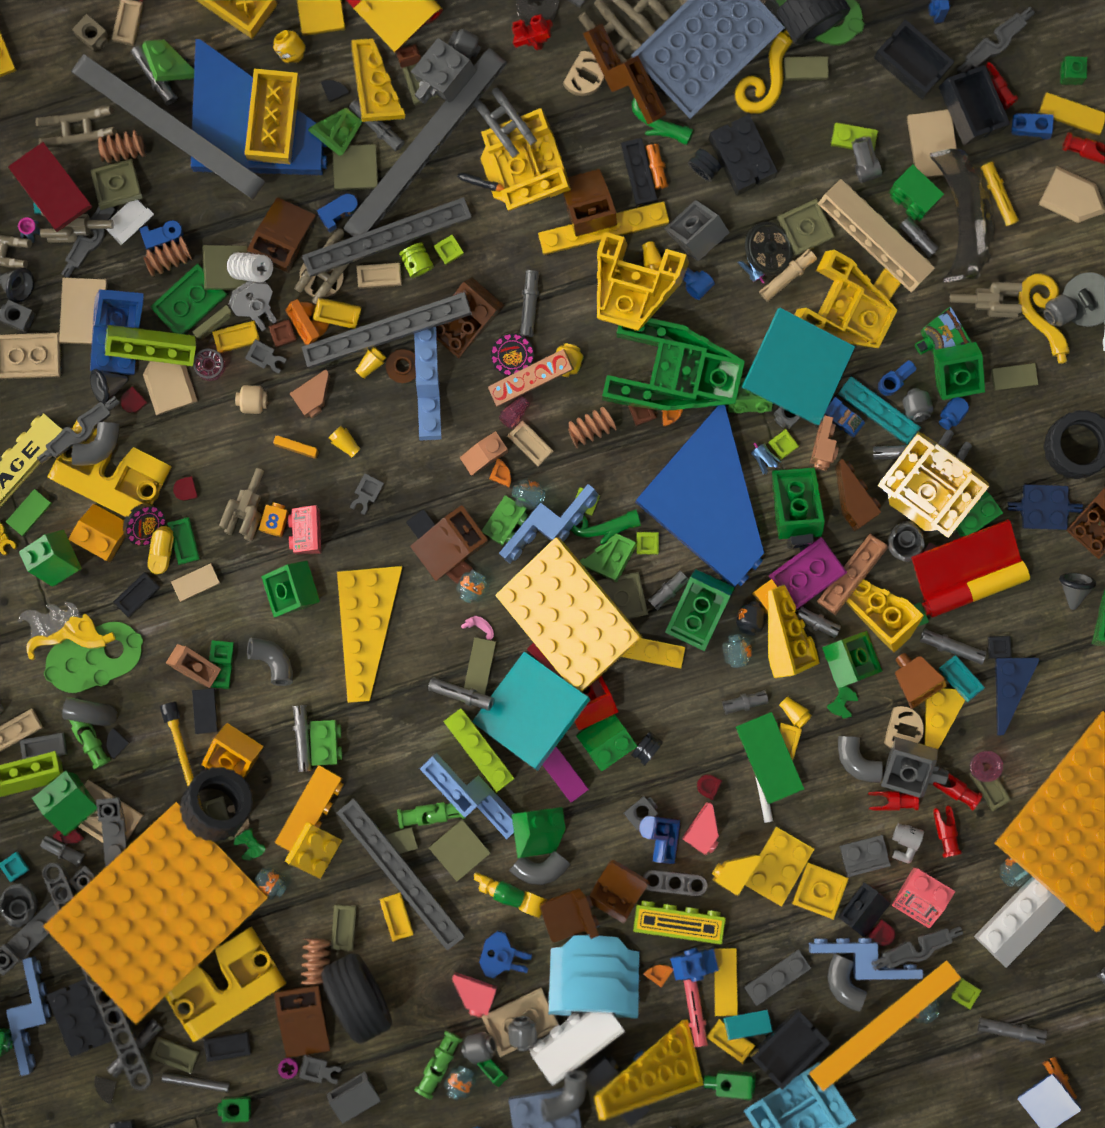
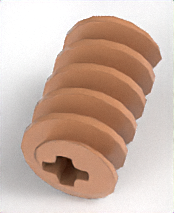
(121, 147)
(167, 256)
(591, 426)
(315, 960)

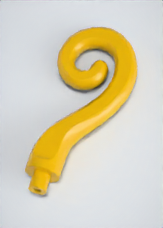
(777, 50)
(1056, 339)

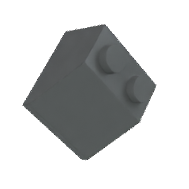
(697, 230)

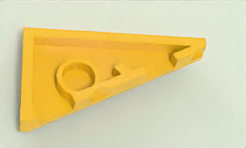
(940, 714)

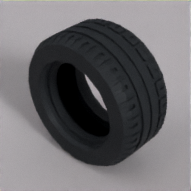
(356, 998)

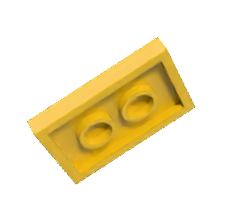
(779, 866)

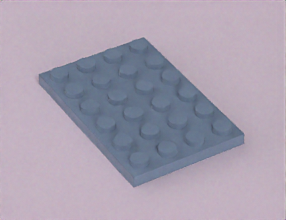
(706, 48)

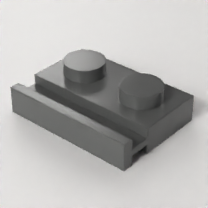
(864, 855)

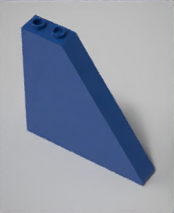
(222, 117)
(707, 502)

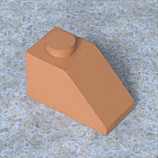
(312, 394)
(484, 453)
(193, 665)

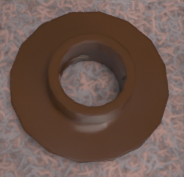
(394, 358)

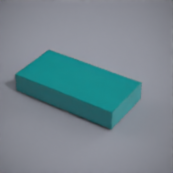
(961, 678)
(747, 1025)

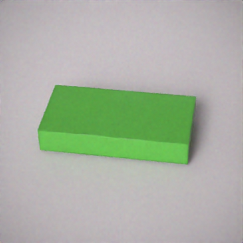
(28, 512)

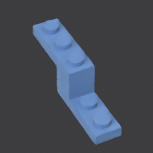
(427, 384)
(549, 524)
(469, 797)
(863, 954)
(29, 1015)

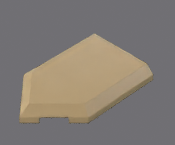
(1072, 196)
(168, 386)

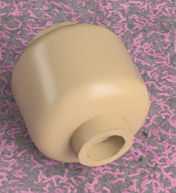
(251, 399)

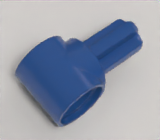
(698, 283)
(897, 378)

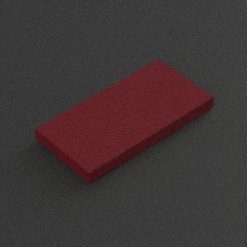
(50, 187)

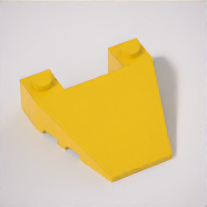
(629, 292)
(844, 307)

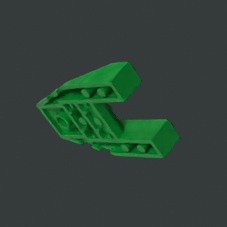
(685, 373)

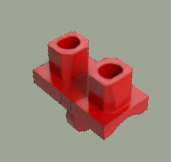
(533, 34)

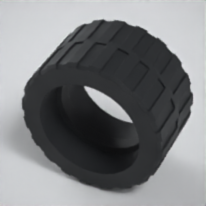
(811, 18)
(1055, 455)
(227, 782)

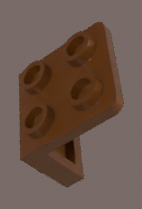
(618, 890)
(569, 915)

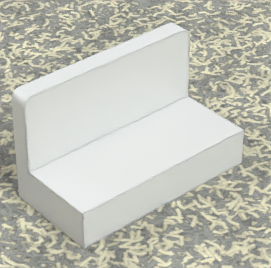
(129, 220)

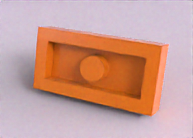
(299, 314)

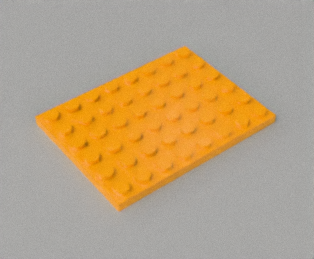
(1063, 829)
(155, 914)

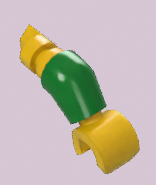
(510, 895)

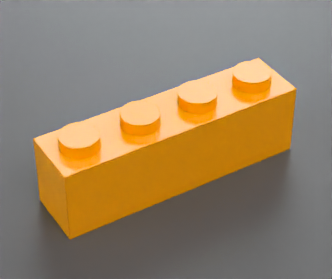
(311, 805)

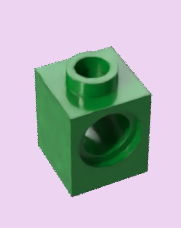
(1073, 70)
(244, 1104)

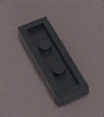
(638, 172)

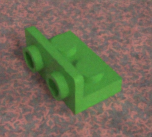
(749, 402)
(504, 521)
(324, 742)

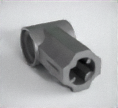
(867, 164)

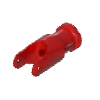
(1005, 95)
(1085, 147)
(960, 792)
(896, 801)
(947, 832)

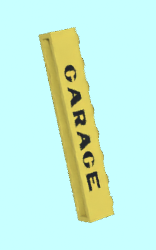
(22, 458)

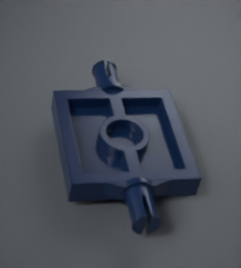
(1044, 507)

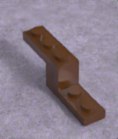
(625, 73)

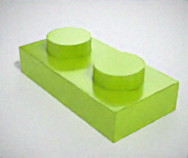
(845, 134)

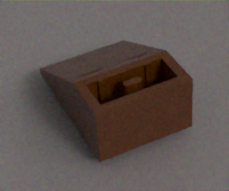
(589, 203)
(282, 233)
(461, 333)
(855, 502)
(1086, 527)
(449, 543)
(302, 1020)

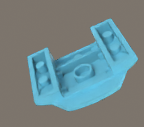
(594, 977)
(801, 1106)

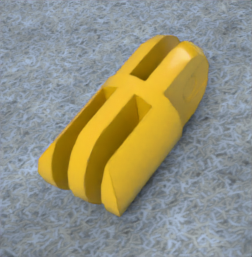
(160, 550)

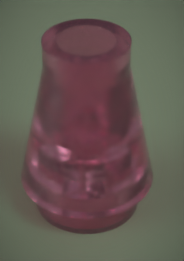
(513, 413)

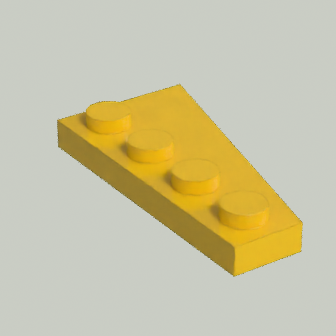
(375, 92)

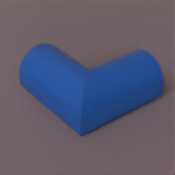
(665, 833)

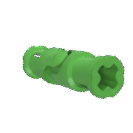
(91, 743)
(435, 813)
(440, 1062)

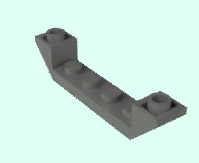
(113, 827)
(34, 933)

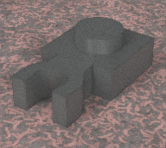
(262, 355)
(368, 490)
(316, 1069)

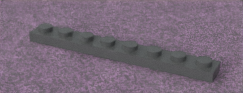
(386, 237)
(387, 330)
(400, 874)

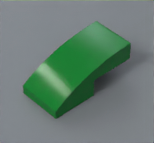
(222, 657)

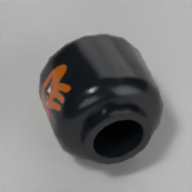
(751, 618)

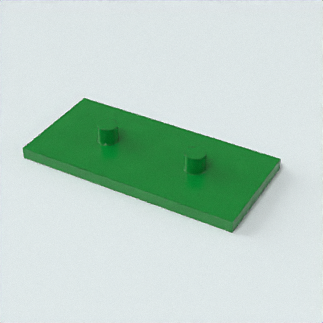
(769, 758)

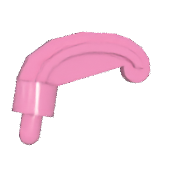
(481, 623)

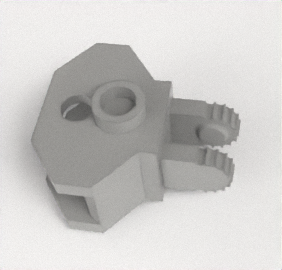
(254, 303)

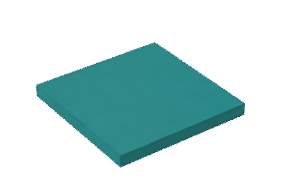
(798, 366)
(531, 711)

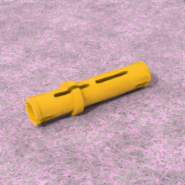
(996, 186)

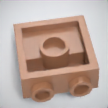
(824, 448)

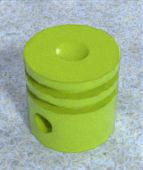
(416, 260)

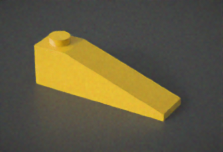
(885, 614)
(788, 645)

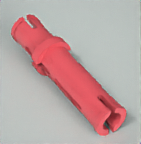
(699, 1039)

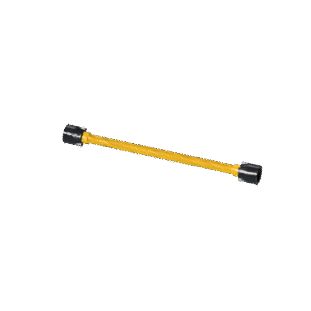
(171, 714)

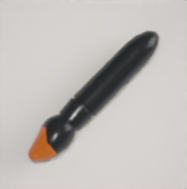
(494, 186)

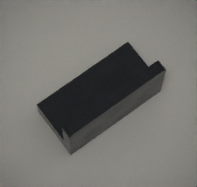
(864, 909)

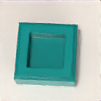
(14, 867)

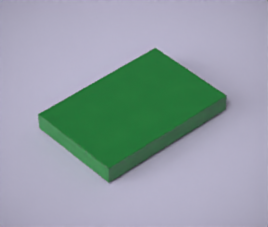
(187, 302)

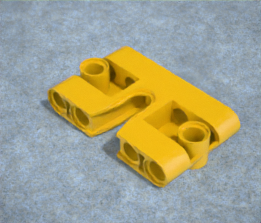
(120, 491)
(246, 980)

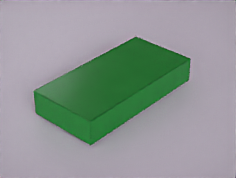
(184, 541)

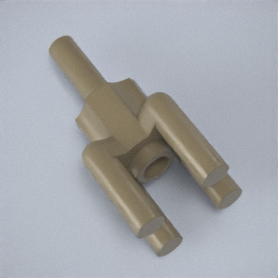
(78, 227)
(992, 299)
(244, 508)

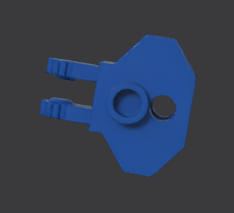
(503, 955)
(694, 964)

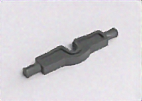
(1003, 33)
(84, 245)
(67, 436)
(906, 951)

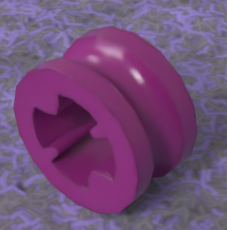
(286, 1075)

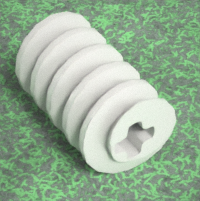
(250, 267)

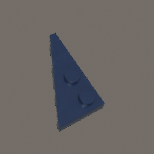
(1011, 683)

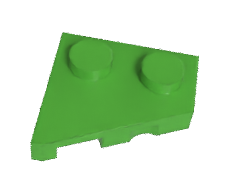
(166, 62)
(337, 130)
(611, 557)

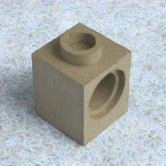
(87, 25)

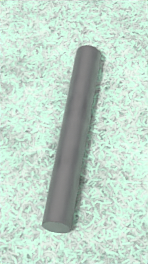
(195, 1082)

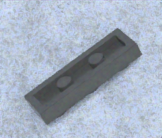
(777, 977)

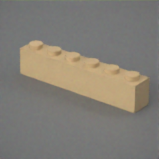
(876, 235)

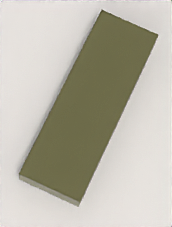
(479, 665)

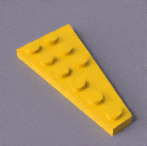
(365, 614)
(658, 1074)

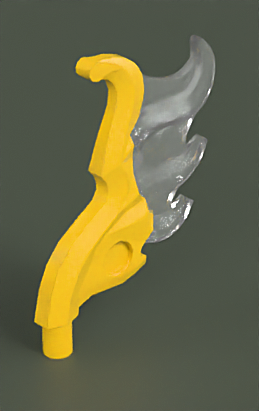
(62, 625)

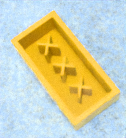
(242, 14)
(272, 116)

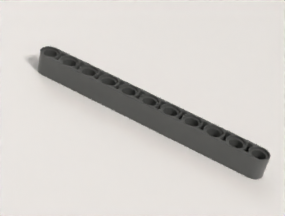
(168, 126)
(424, 146)
(105, 1008)

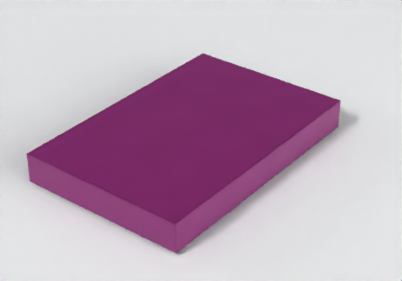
(809, 572)

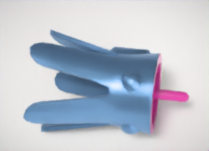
(28, 227)
(754, 275)
(762, 453)

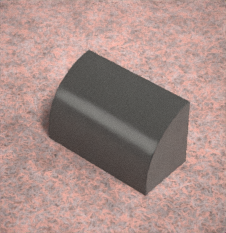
(353, 1097)

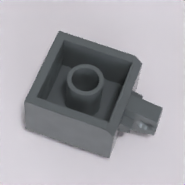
(442, 72)
(912, 768)

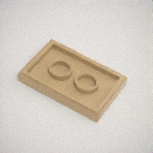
(930, 134)
(78, 309)
(30, 356)
(94, 827)
(532, 1005)

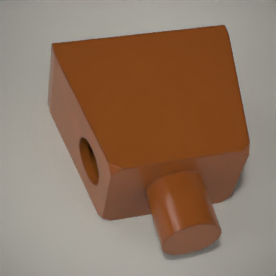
(917, 679)

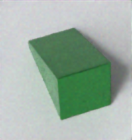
(493, 1072)

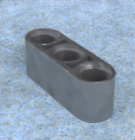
(685, 886)

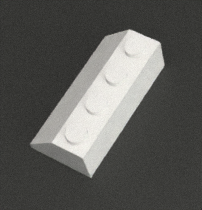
(1019, 921)
(574, 1042)

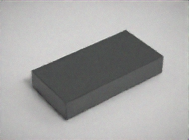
(43, 745)

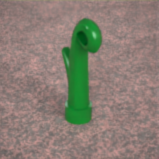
(665, 128)
(608, 528)

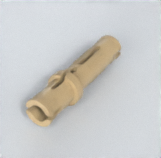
(792, 271)

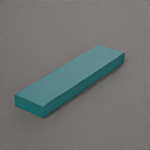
(879, 410)

